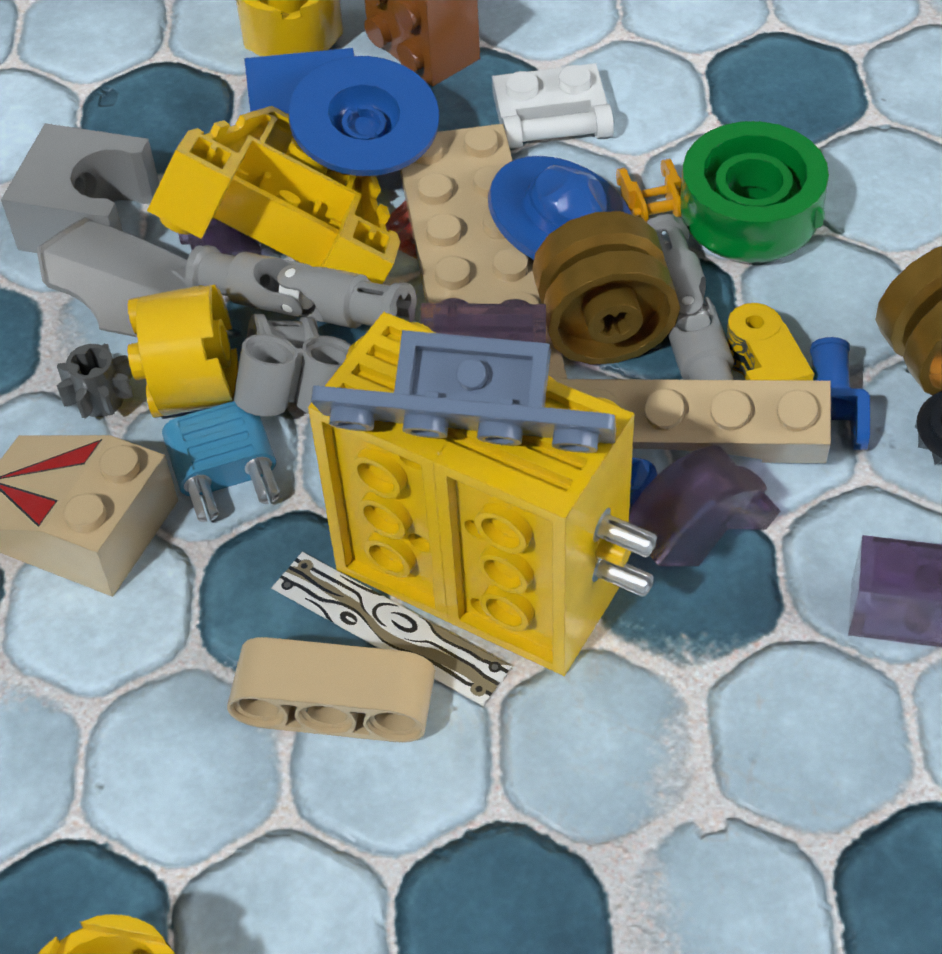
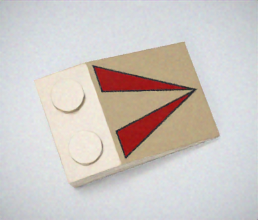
(82, 505)

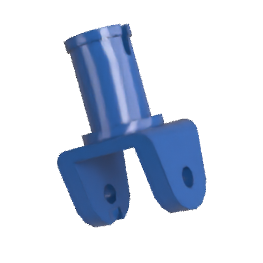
(831, 364)

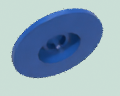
(363, 115)
(542, 194)

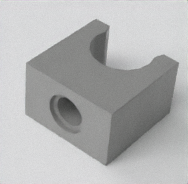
(75, 177)

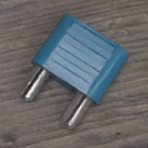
(217, 452)

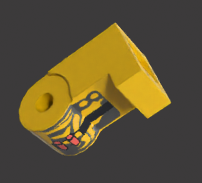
(764, 345)

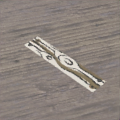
(392, 627)

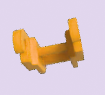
(635, 197)

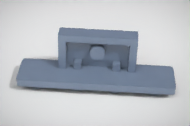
(469, 386)

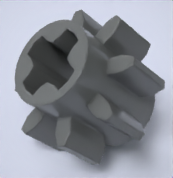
(94, 380)

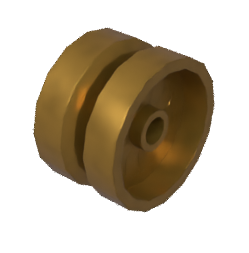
(605, 288)
(912, 319)

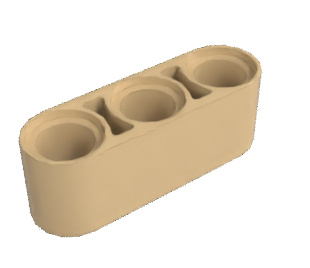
(332, 689)

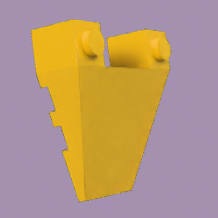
(276, 194)

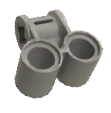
(283, 364)

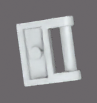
(552, 104)

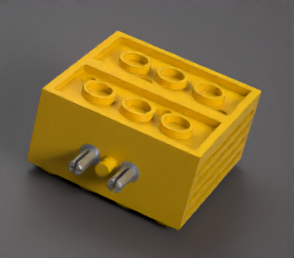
(481, 532)

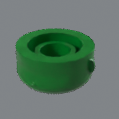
(753, 191)

